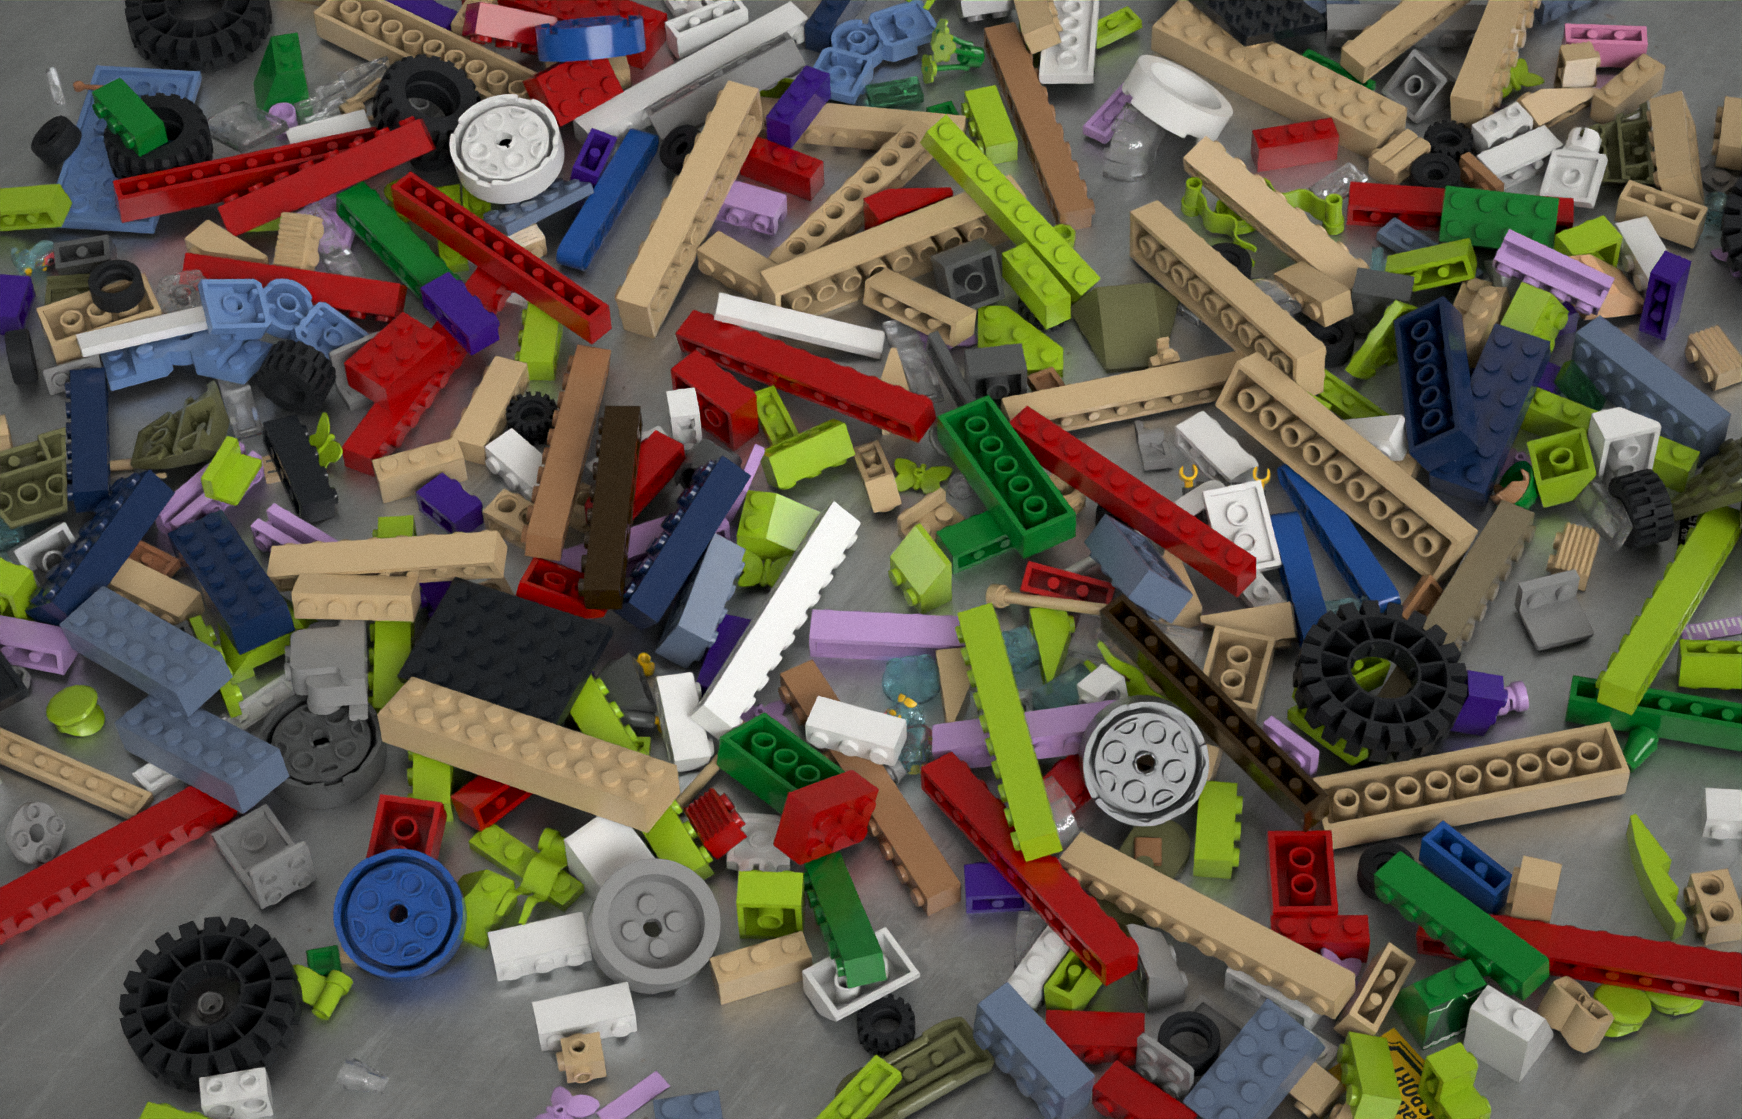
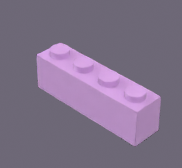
(35, 645)

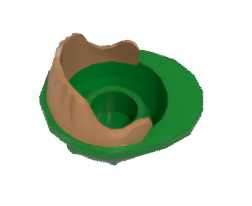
(1517, 486)

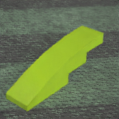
(1652, 871)

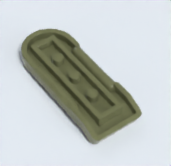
(1175, 856)
(930, 1068)

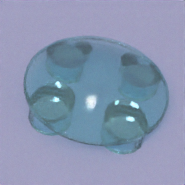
(913, 677)

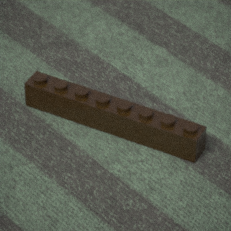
(612, 508)

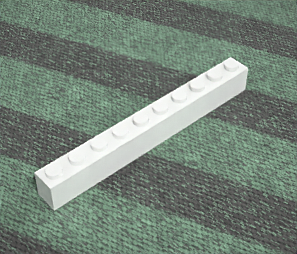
(628, 108)
(775, 621)

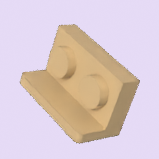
(931, 513)

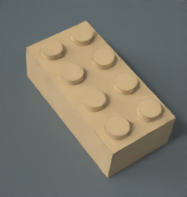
(1675, 147)
(79, 315)

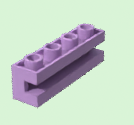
(753, 208)
(1552, 272)
(190, 501)
(284, 528)

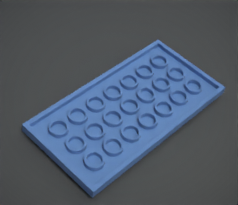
(87, 172)

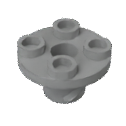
(34, 833)

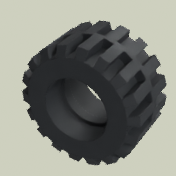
(296, 376)
(1646, 505)

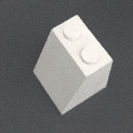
(601, 850)
(1505, 1034)

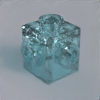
(1021, 649)

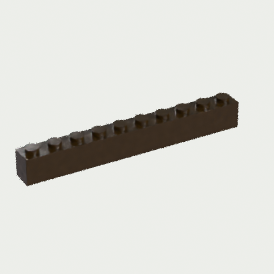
(1215, 713)

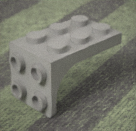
(265, 856)
(1167, 1069)

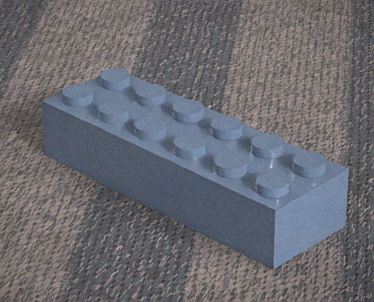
(1647, 386)
(146, 651)
(203, 752)

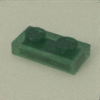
(894, 93)
(1578, 387)

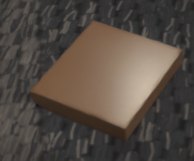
(1148, 847)

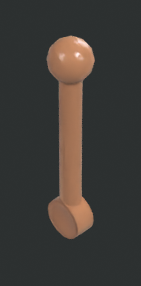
(80, 86)

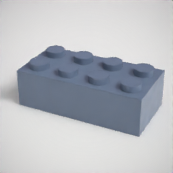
(1137, 569)
(701, 603)
(1032, 1054)
(1256, 1068)

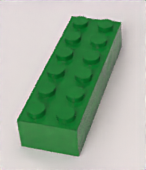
(1006, 476)

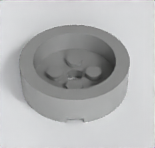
(661, 894)

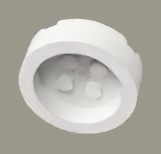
(1177, 98)
(501, 172)

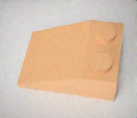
(1622, 296)

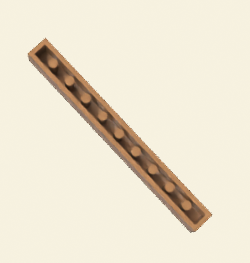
(1038, 126)
(567, 453)
(893, 821)

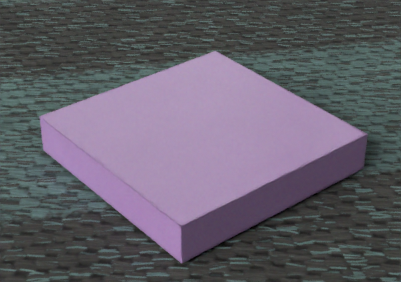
(750, 467)

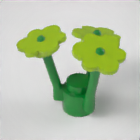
(943, 47)

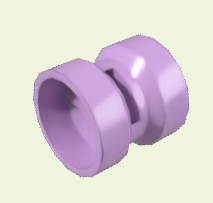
(287, 113)
(1517, 698)

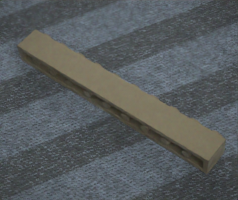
(1474, 582)

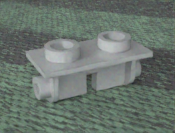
(59, 374)

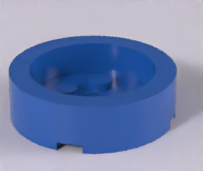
(590, 38)
(421, 941)

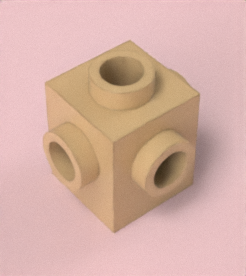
(582, 1057)

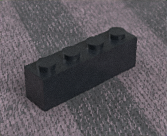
(299, 469)

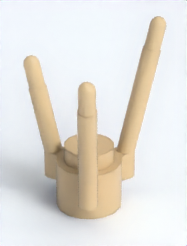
(356, 102)

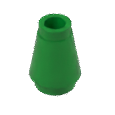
(1639, 746)

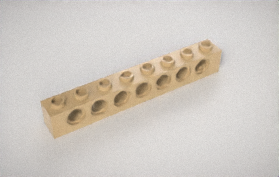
(844, 210)

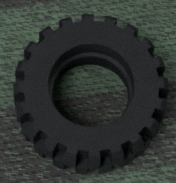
(427, 80)
(183, 124)

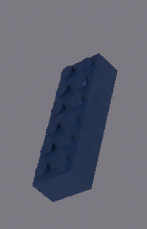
(1436, 384)
(1501, 397)
(681, 541)
(101, 546)
(231, 582)

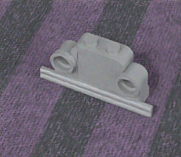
(330, 666)

